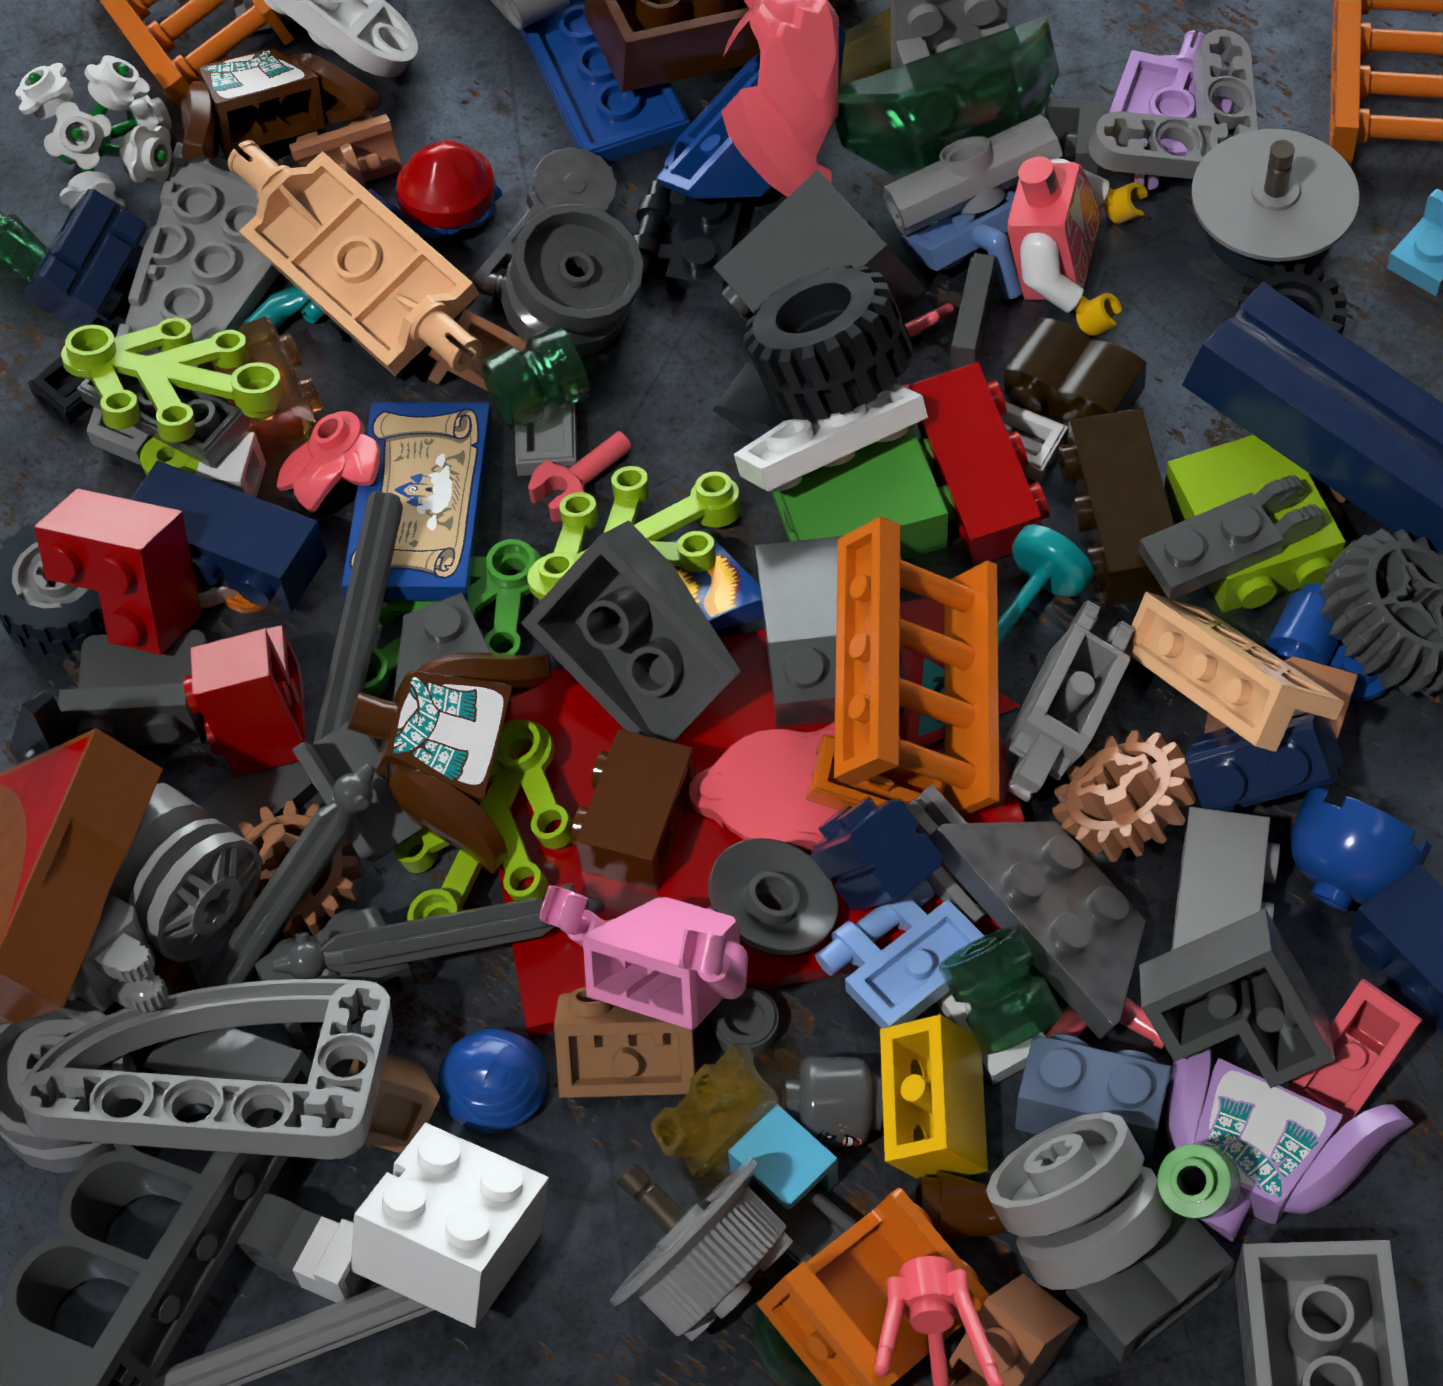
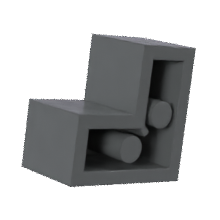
(1241, 985)

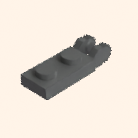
(1228, 538)

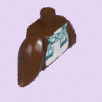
(266, 101)
(445, 739)

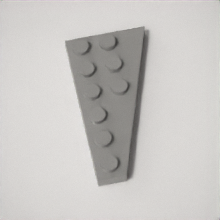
(192, 270)

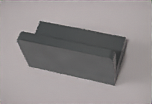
(382, 823)

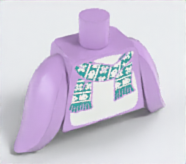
(1281, 1142)

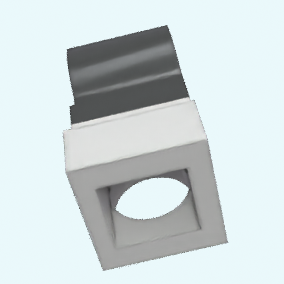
(301, 1248)

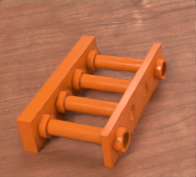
(156, 40)
(1354, 81)
(869, 677)

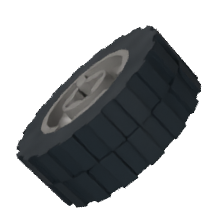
(36, 612)

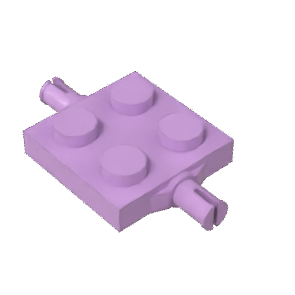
(1163, 88)

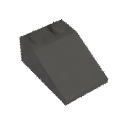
(800, 628)
(634, 636)

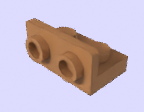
(618, 1051)

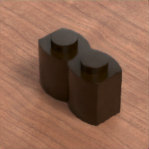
(1071, 375)

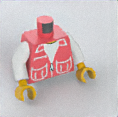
(1055, 234)

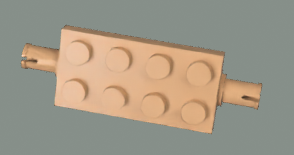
(356, 260)

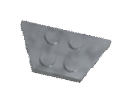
(1062, 903)

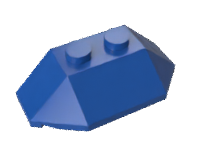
(705, 158)

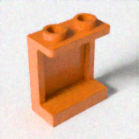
(839, 1298)

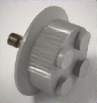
(704, 1253)

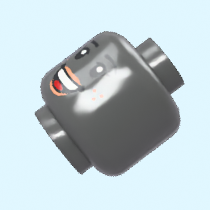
(835, 1100)

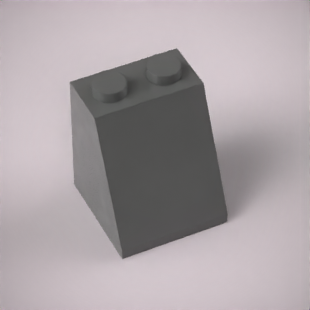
(807, 234)

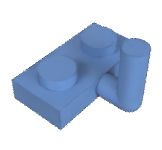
(953, 237)

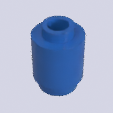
(1302, 629)

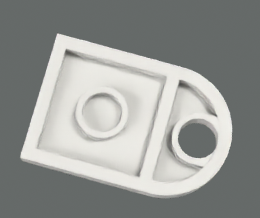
(360, 31)

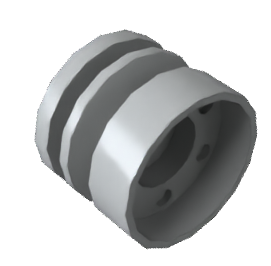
(186, 876)

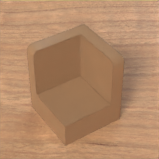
(402, 1103)

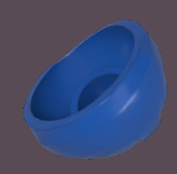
(493, 1080)

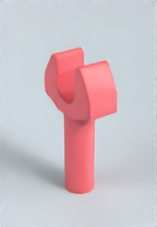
(574, 479)

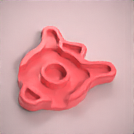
(763, 788)

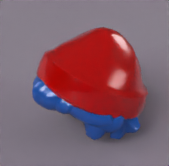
(446, 190)

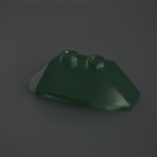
(970, 90)

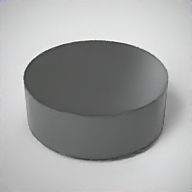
(746, 1020)

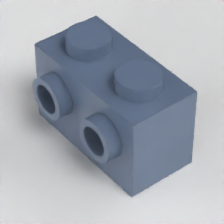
(1072, 1079)

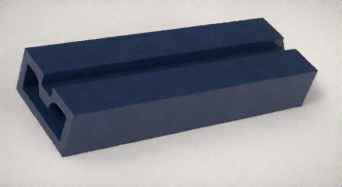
(1328, 410)

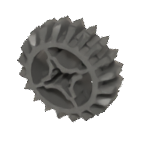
(1389, 609)

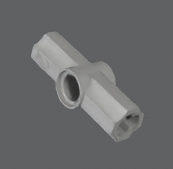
(969, 175)

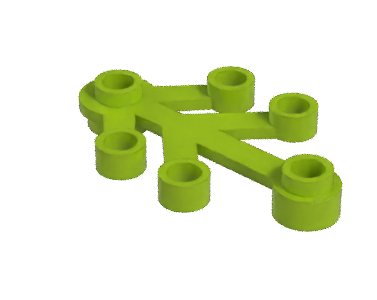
(98, 356)
(712, 504)
(507, 777)

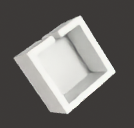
(449, 1224)

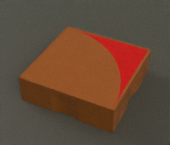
(61, 845)

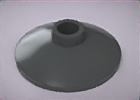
(779, 877)

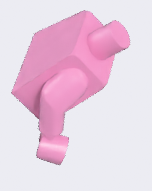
(657, 958)

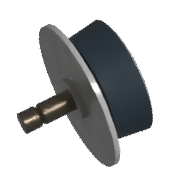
(1274, 199)

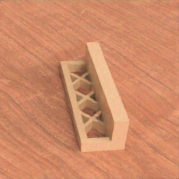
(1224, 670)

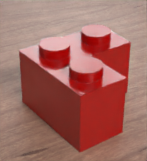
(133, 559)
(249, 698)

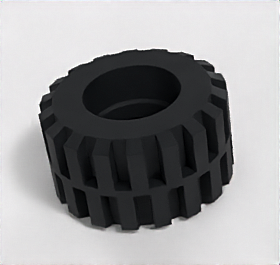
(828, 342)

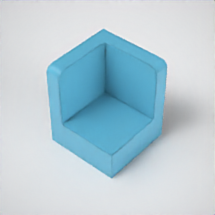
(786, 1158)

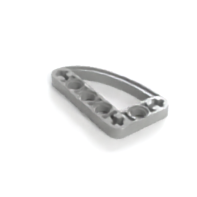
(71, 1073)

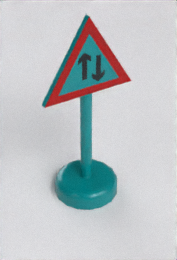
(1049, 564)

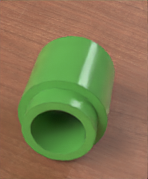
(1221, 1186)

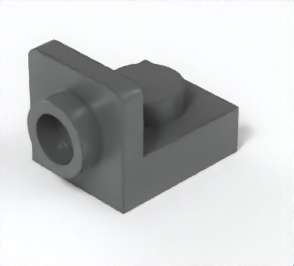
(1073, 125)

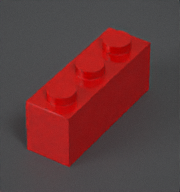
(979, 461)

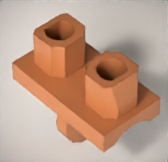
(361, 149)

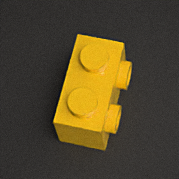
(933, 1098)

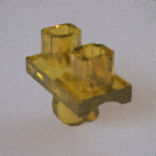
(716, 1112)

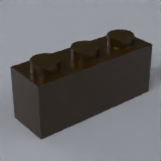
(1116, 499)

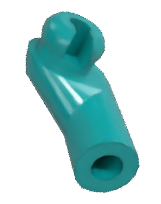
(284, 305)

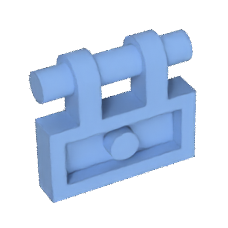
(905, 975)

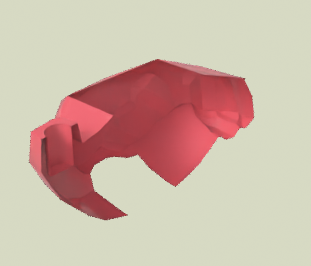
(796, 97)

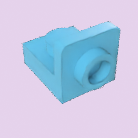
(1421, 251)

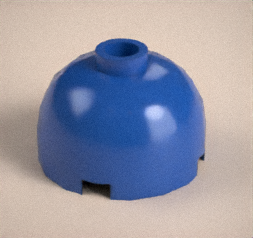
(1351, 849)

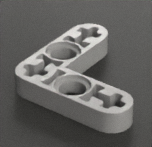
(1196, 134)

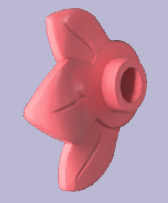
(333, 452)

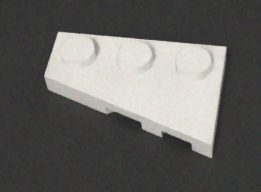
(800, 446)

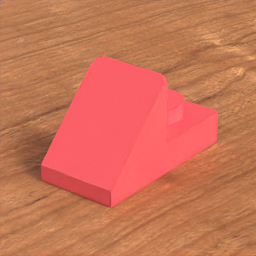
(1366, 1044)

